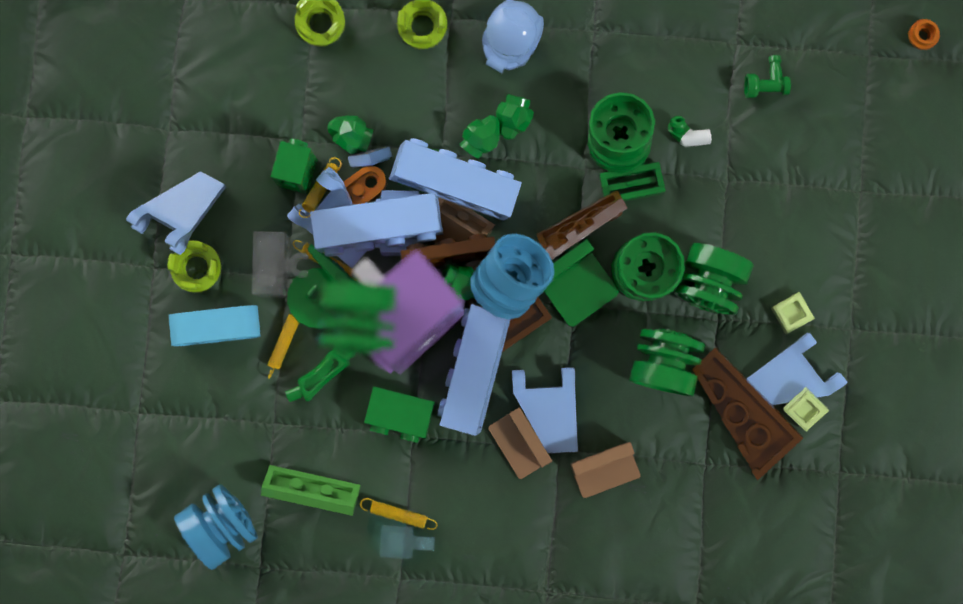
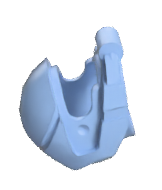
(511, 31)

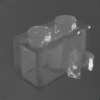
(273, 263)

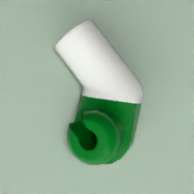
(685, 135)

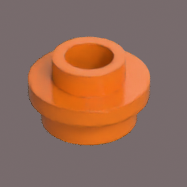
(930, 28)

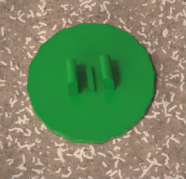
(306, 296)

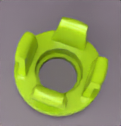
(417, 8)
(307, 9)
(177, 267)

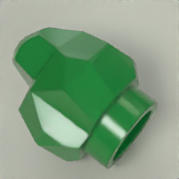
(514, 116)
(350, 133)
(481, 136)
(459, 280)

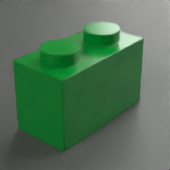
(294, 166)
(399, 413)

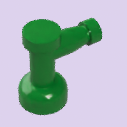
(777, 83)

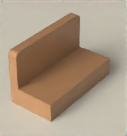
(461, 222)
(519, 443)
(605, 470)

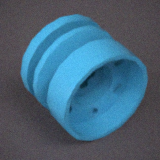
(512, 276)
(212, 529)

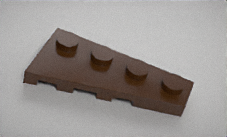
(752, 420)

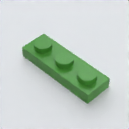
(310, 490)

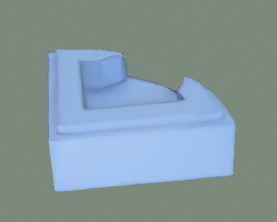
(370, 157)

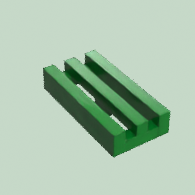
(658, 178)

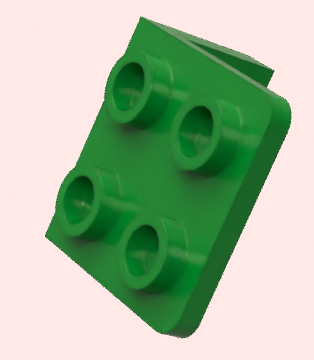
(579, 284)

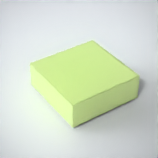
(792, 313)
(805, 409)

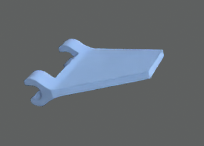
(336, 198)
(179, 209)
(790, 373)
(550, 410)

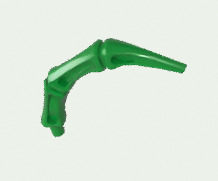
(335, 360)

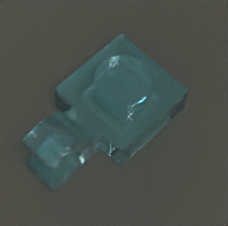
(400, 542)

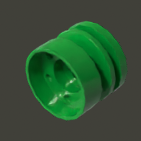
(620, 117)
(653, 250)
(714, 276)
(358, 316)
(667, 362)

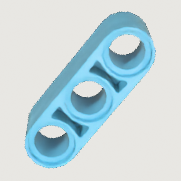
(214, 325)

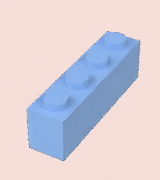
(455, 179)
(377, 223)
(474, 370)

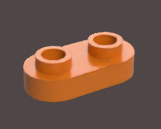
(357, 186)

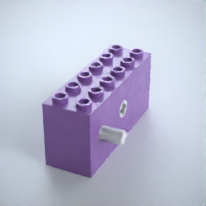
(423, 311)

